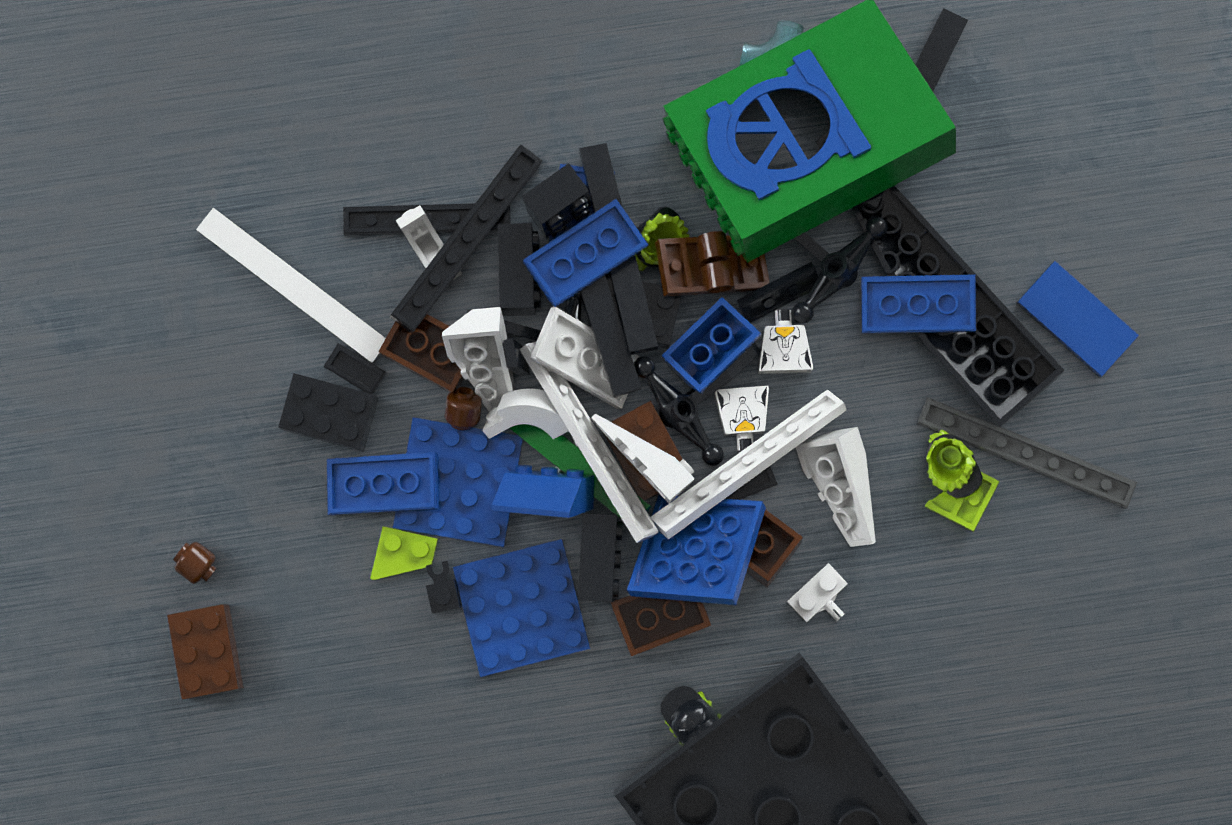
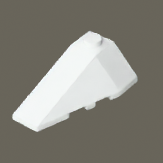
(478, 351)
(657, 467)
(841, 474)

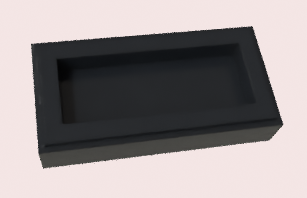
(354, 369)

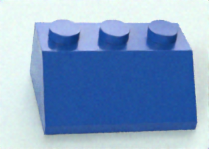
(710, 345)
(545, 492)

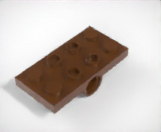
(707, 266)

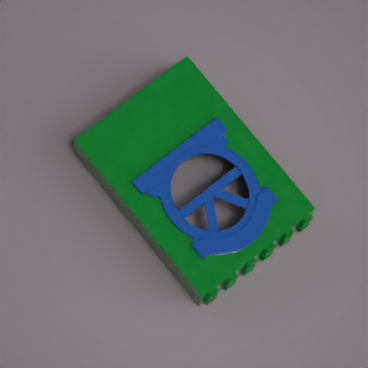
(879, 134)

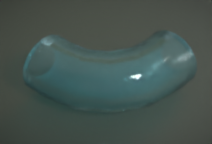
(784, 32)

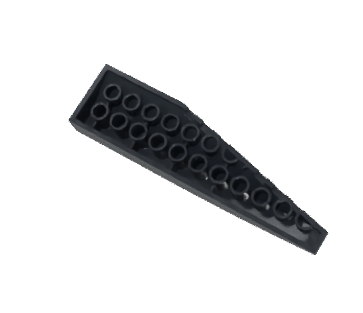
(998, 362)

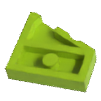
(965, 510)
(402, 552)

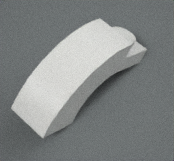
(421, 235)
(524, 407)

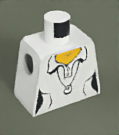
(784, 347)
(742, 412)

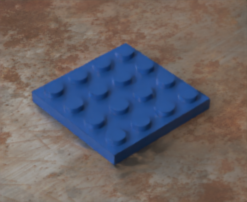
(467, 482)
(702, 560)
(521, 607)

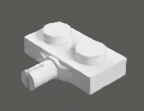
(819, 595)

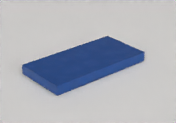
(585, 253)
(918, 304)
(1077, 319)
(382, 483)

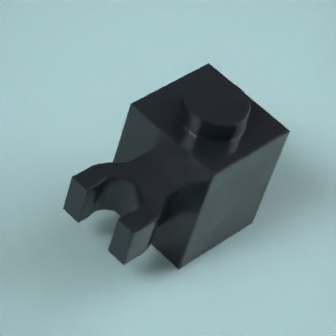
(442, 594)

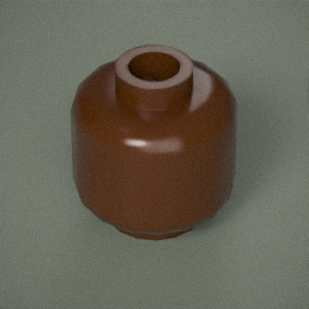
(463, 408)
(195, 562)

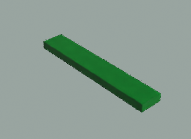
(565, 456)

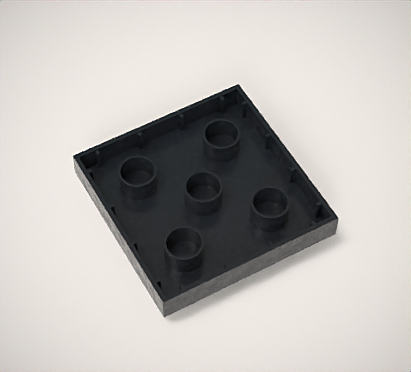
(770, 760)

